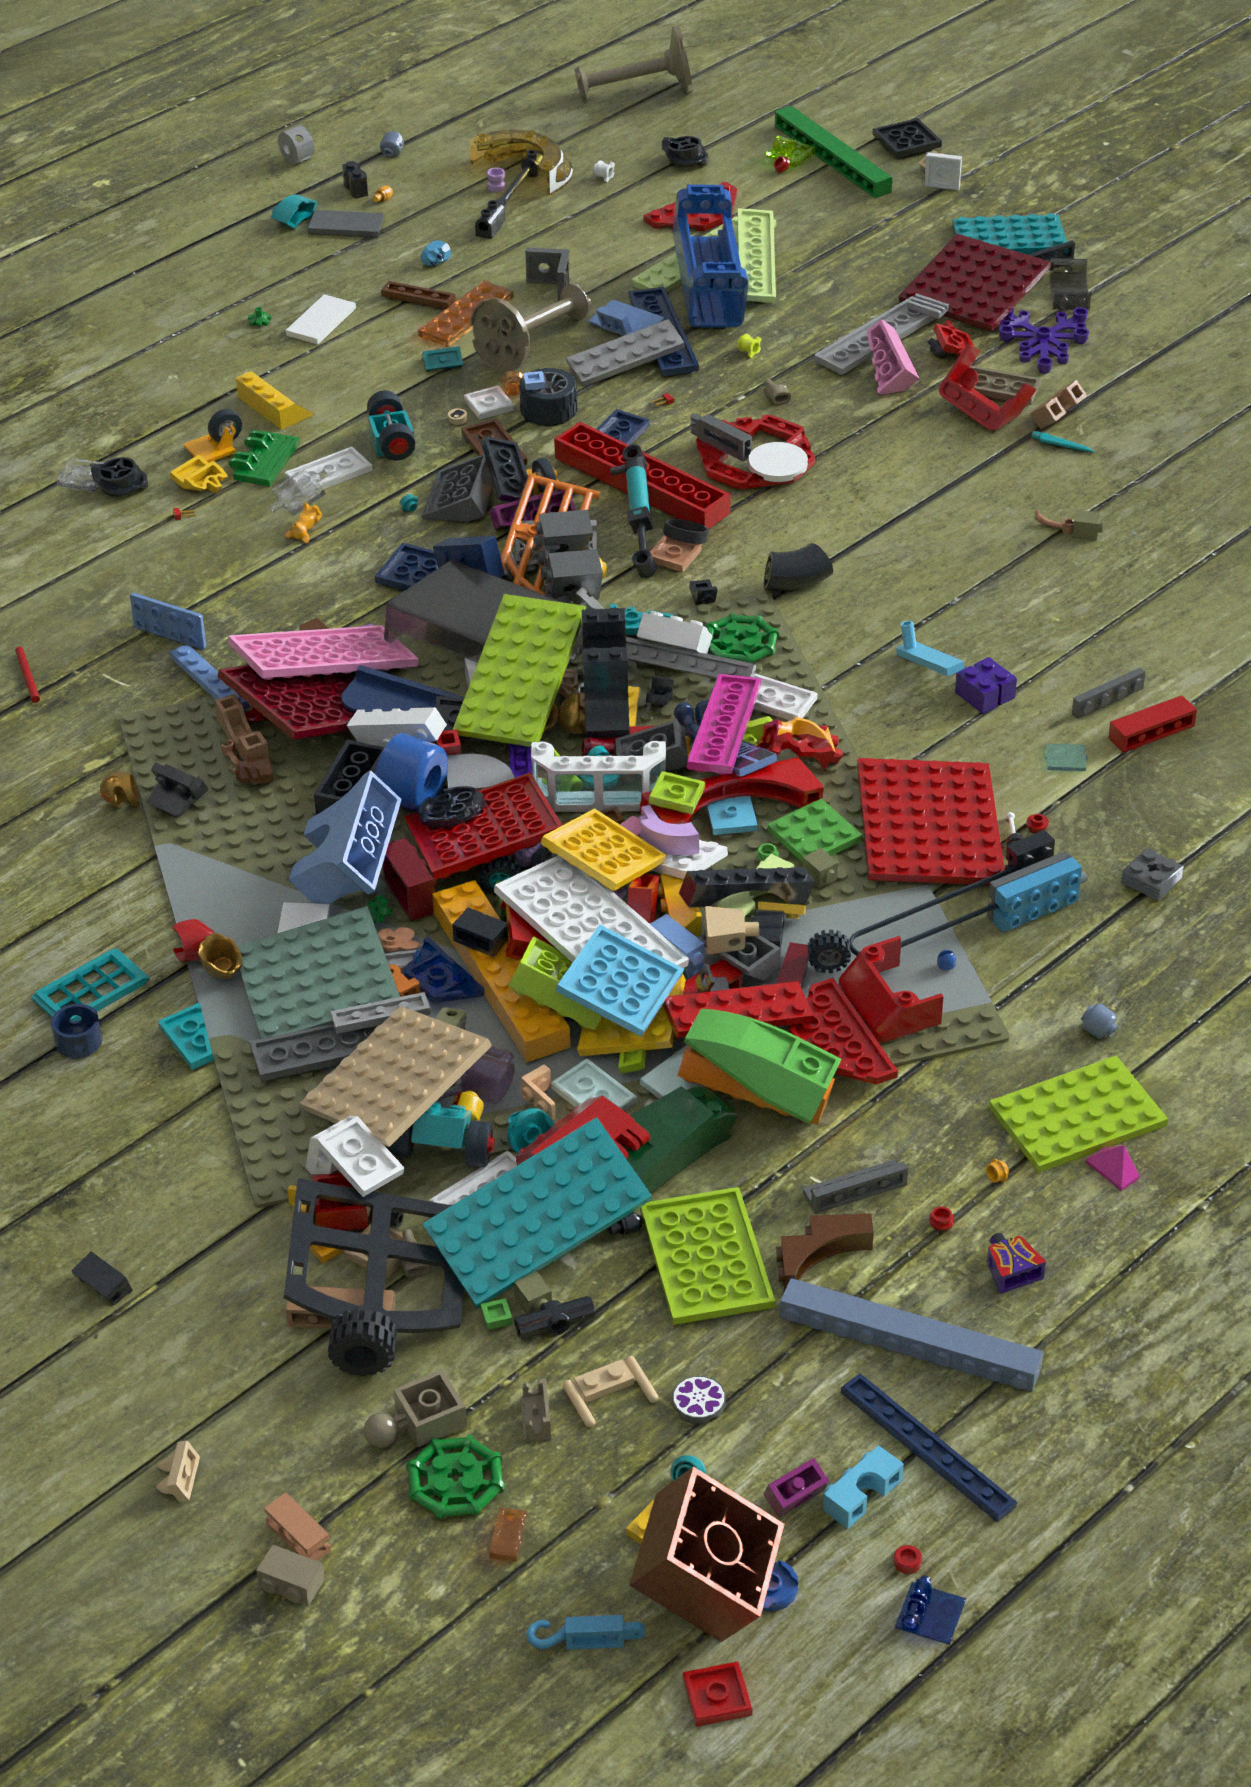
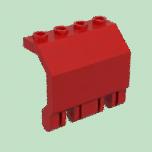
(616, 1122)

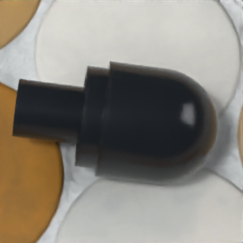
(936, 348)
(627, 1225)

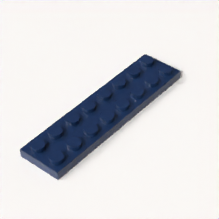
(657, 302)

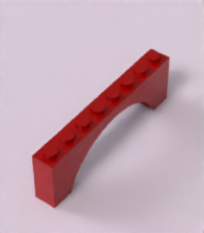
(782, 780)

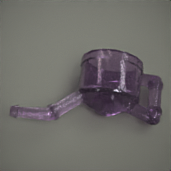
(487, 1076)

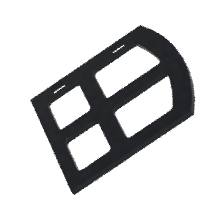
(377, 1247)

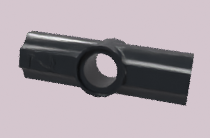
(554, 1317)

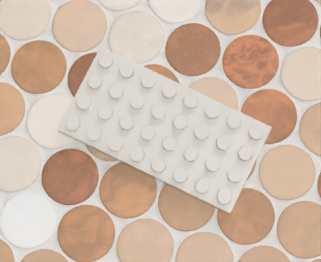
(571, 905)

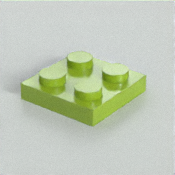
(676, 792)

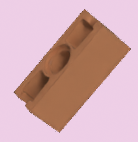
(297, 1528)

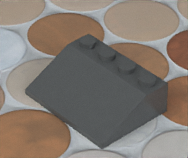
(460, 492)

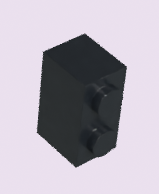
(480, 932)

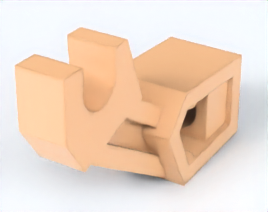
(570, 683)

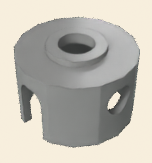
(297, 150)

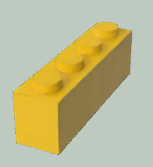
(269, 401)
(675, 907)

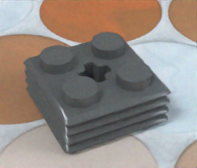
(1152, 874)

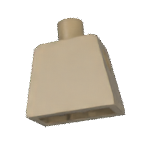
(727, 929)

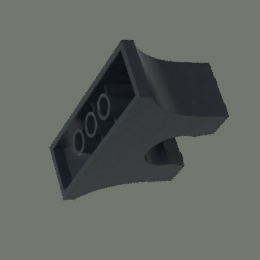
(605, 672)

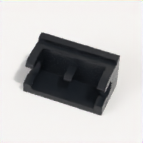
(102, 1278)

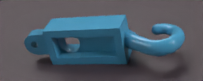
(588, 1632)

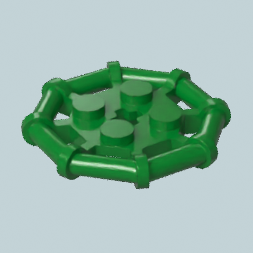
(749, 634)
(451, 1464)

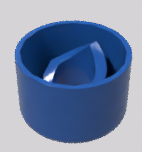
(412, 769)

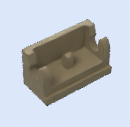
(535, 1412)

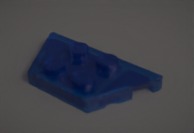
(440, 975)

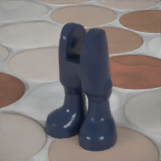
(685, 717)

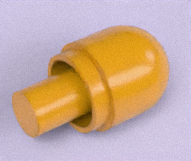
(383, 194)

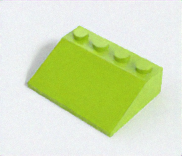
(538, 978)

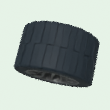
(553, 403)

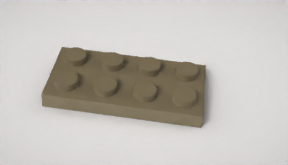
(1003, 384)

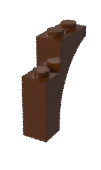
(822, 1239)

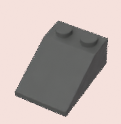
(670, 732)

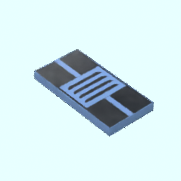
(752, 758)

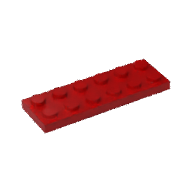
(771, 1004)

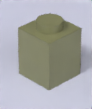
(1087, 525)
(821, 867)
(532, 1292)

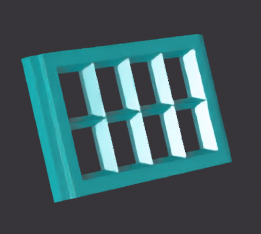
(125, 965)

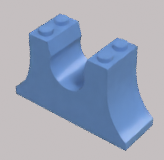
(349, 843)

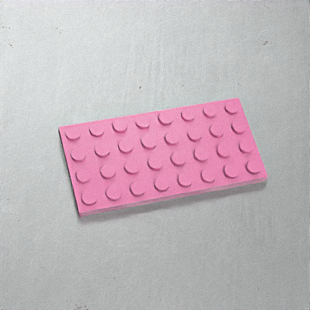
(321, 651)

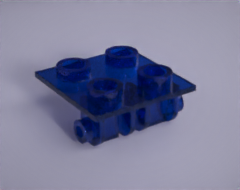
(930, 1611)

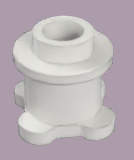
(604, 170)

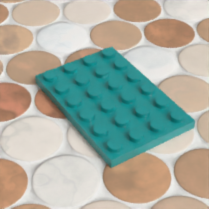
(1015, 232)

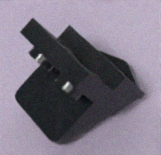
(175, 790)

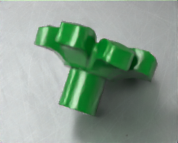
(259, 317)
(379, 909)

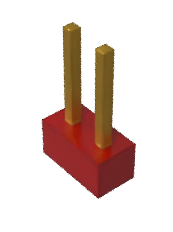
(177, 513)

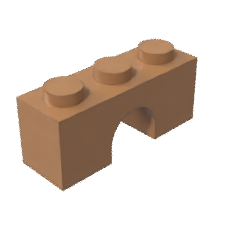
(1058, 403)

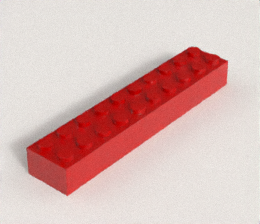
(667, 486)

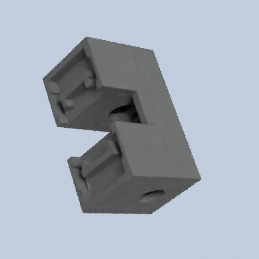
(565, 556)

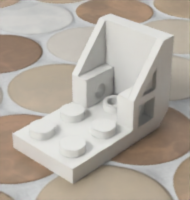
(355, 1154)

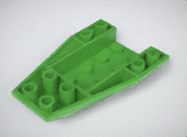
(765, 1060)

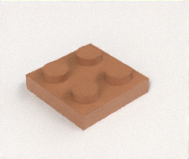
(674, 553)

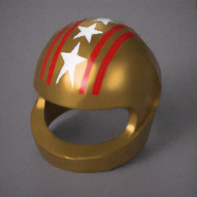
(119, 788)

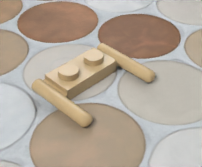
(604, 1382)

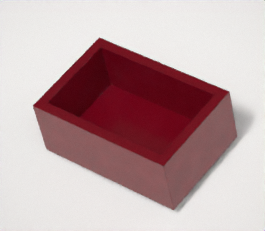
(409, 879)

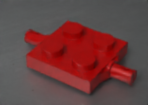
(951, 339)

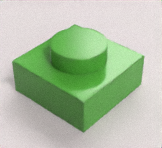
(496, 1314)

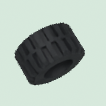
(362, 1342)

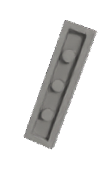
(376, 1012)

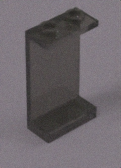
(1069, 284)

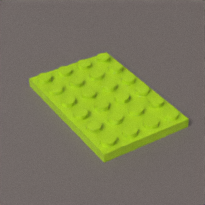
(1077, 1113)
(707, 1256)

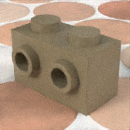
(290, 1575)

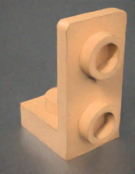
(533, 1090)

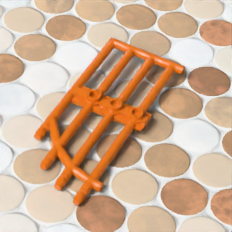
(527, 532)

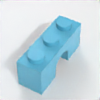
(875, 1471)

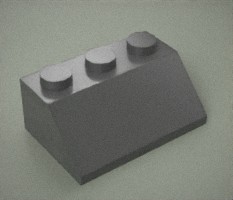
(757, 959)

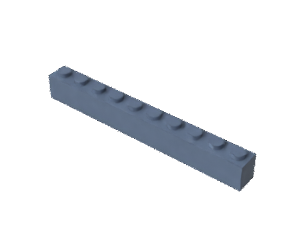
(911, 1334)

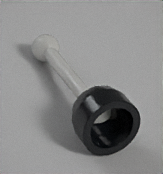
(1014, 836)

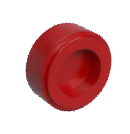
(907, 1559)

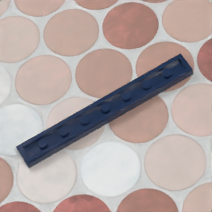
(929, 1447)

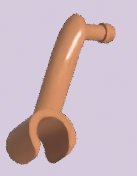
(1067, 525)
(229, 750)

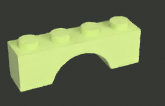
(745, 899)

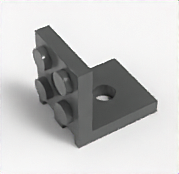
(558, 267)

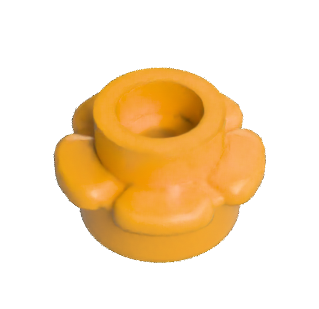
(997, 1171)

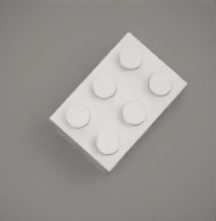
(674, 632)

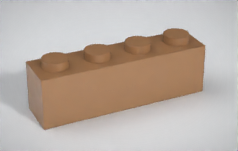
(302, 1318)

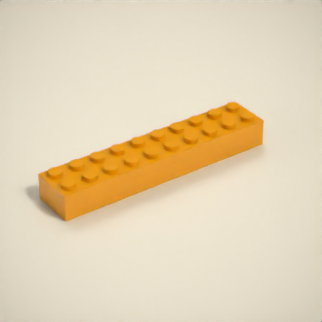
(532, 1027)

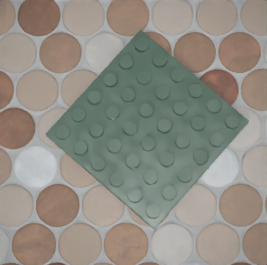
(315, 970)

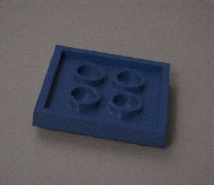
(407, 567)

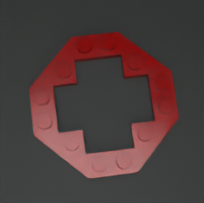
(713, 458)

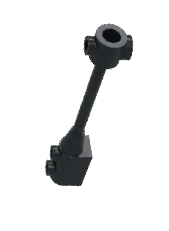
(494, 214)

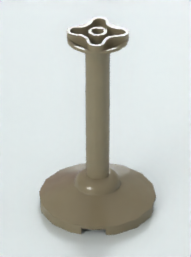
(674, 61)
(503, 333)

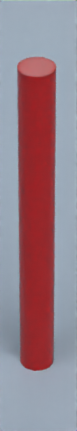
(27, 674)

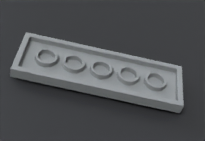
(625, 352)

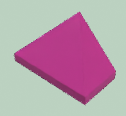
(1114, 1166)

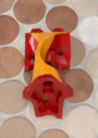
(812, 740)

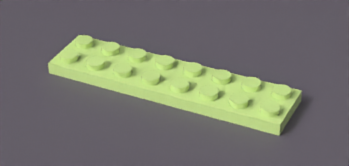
(757, 253)

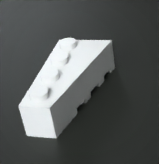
(380, 727)

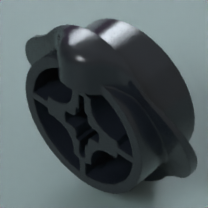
(685, 151)
(119, 476)

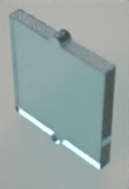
(1066, 757)

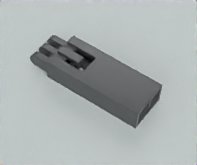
(722, 436)

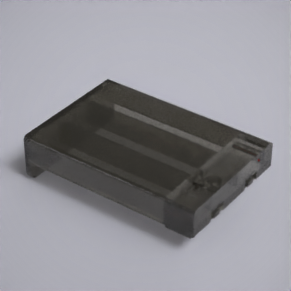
(455, 610)

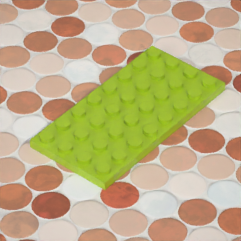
(519, 670)

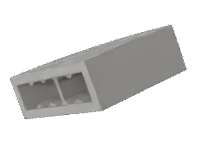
(476, 771)

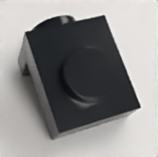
(703, 592)
(660, 691)

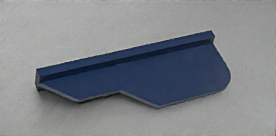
(386, 692)

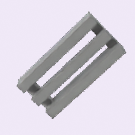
(927, 306)

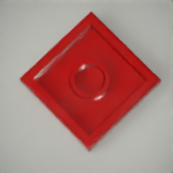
(717, 1694)

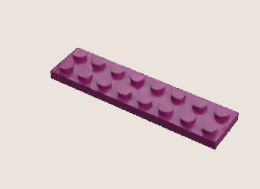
(724, 724)

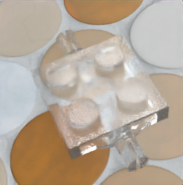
(298, 490)

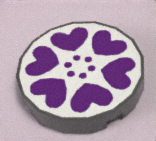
(699, 1399)

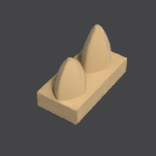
(182, 1471)

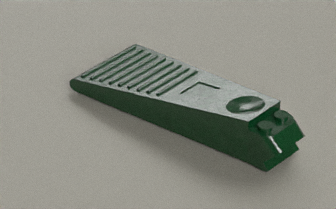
(680, 1131)

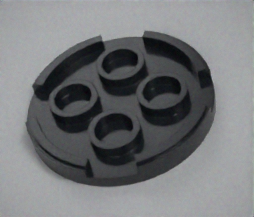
(451, 807)

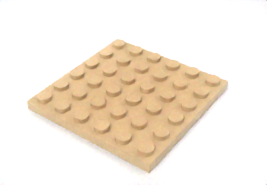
(396, 1073)

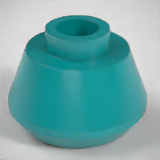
(685, 1463)

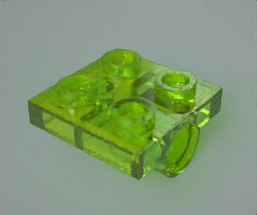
(794, 150)

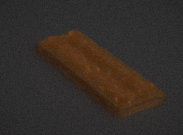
(455, 320)

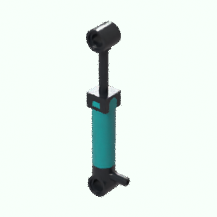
(639, 513)

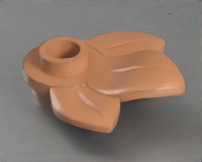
(398, 939)

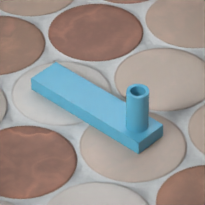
(925, 655)

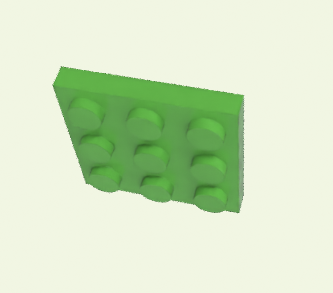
(814, 828)

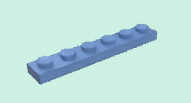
(203, 673)

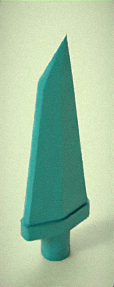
(1047, 438)

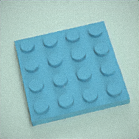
(620, 980)

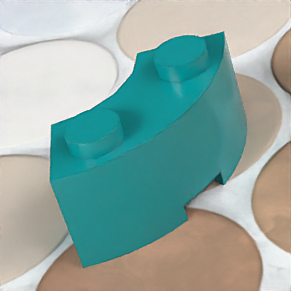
(293, 210)

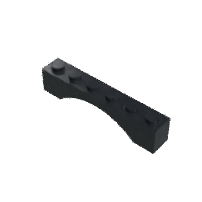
(708, 886)

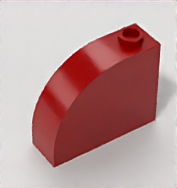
(644, 896)

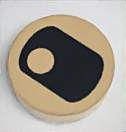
(457, 416)

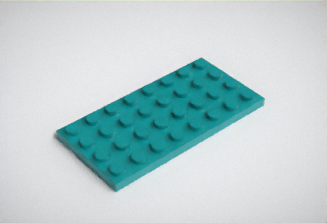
(537, 1212)

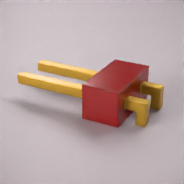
(667, 399)

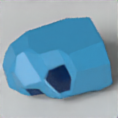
(435, 253)

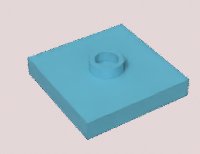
(732, 815)

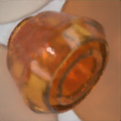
(511, 381)

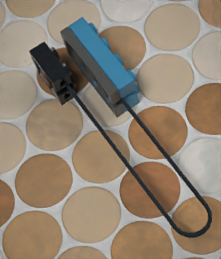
(1027, 888)

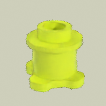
(749, 345)

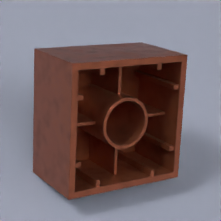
(707, 1555)

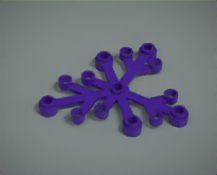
(1044, 335)

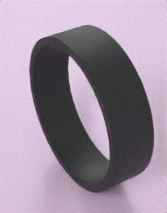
(686, 531)

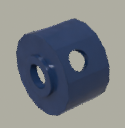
(79, 1037)

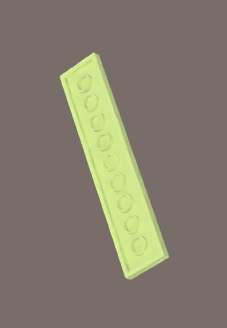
(667, 272)

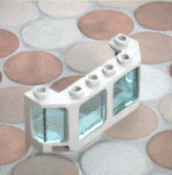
(596, 781)

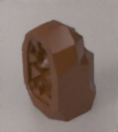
(255, 771)

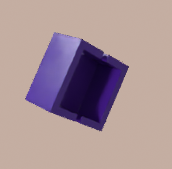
(983, 683)

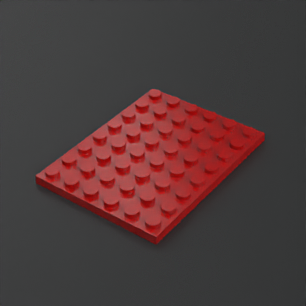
(929, 821)

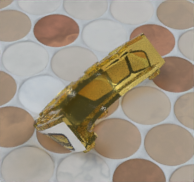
(503, 143)

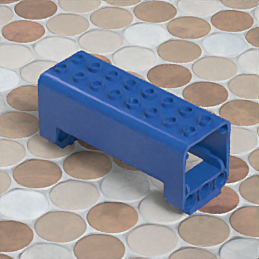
(709, 265)

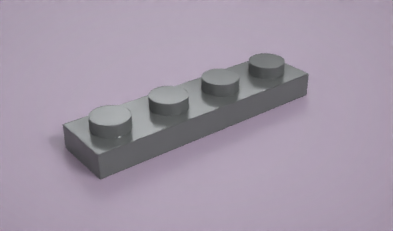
(1108, 693)

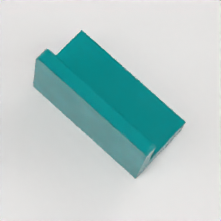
(442, 358)

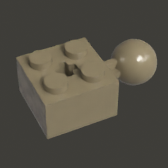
(425, 1407)

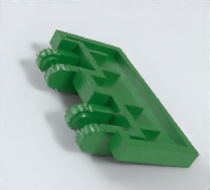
(265, 459)

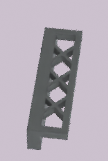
(856, 1186)

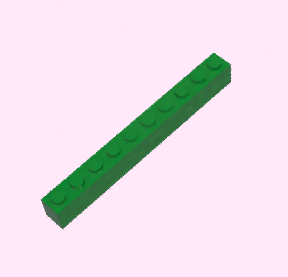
(834, 152)

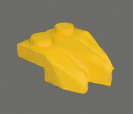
(199, 475)

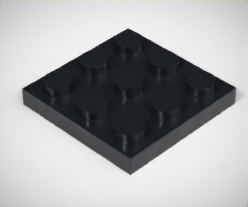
(907, 138)

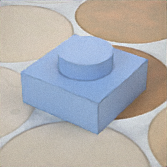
(533, 380)

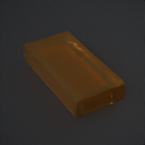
(508, 1534)

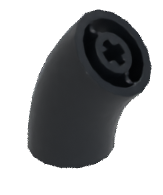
(796, 568)

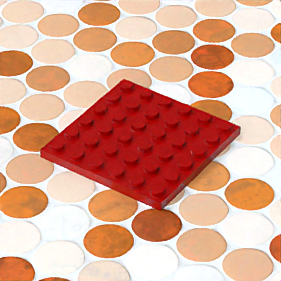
(512, 819)

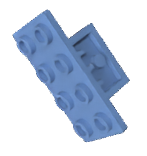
(623, 318)
(168, 621)

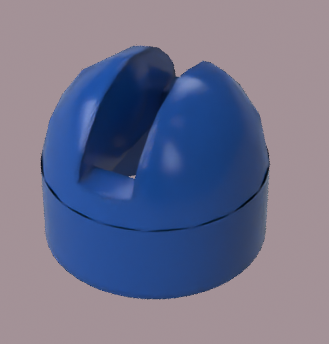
(946, 960)

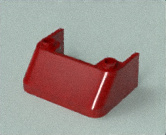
(960, 391)
(885, 1012)

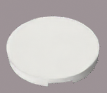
(778, 461)

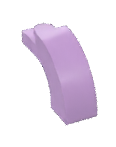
(667, 837)

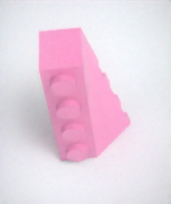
(890, 359)

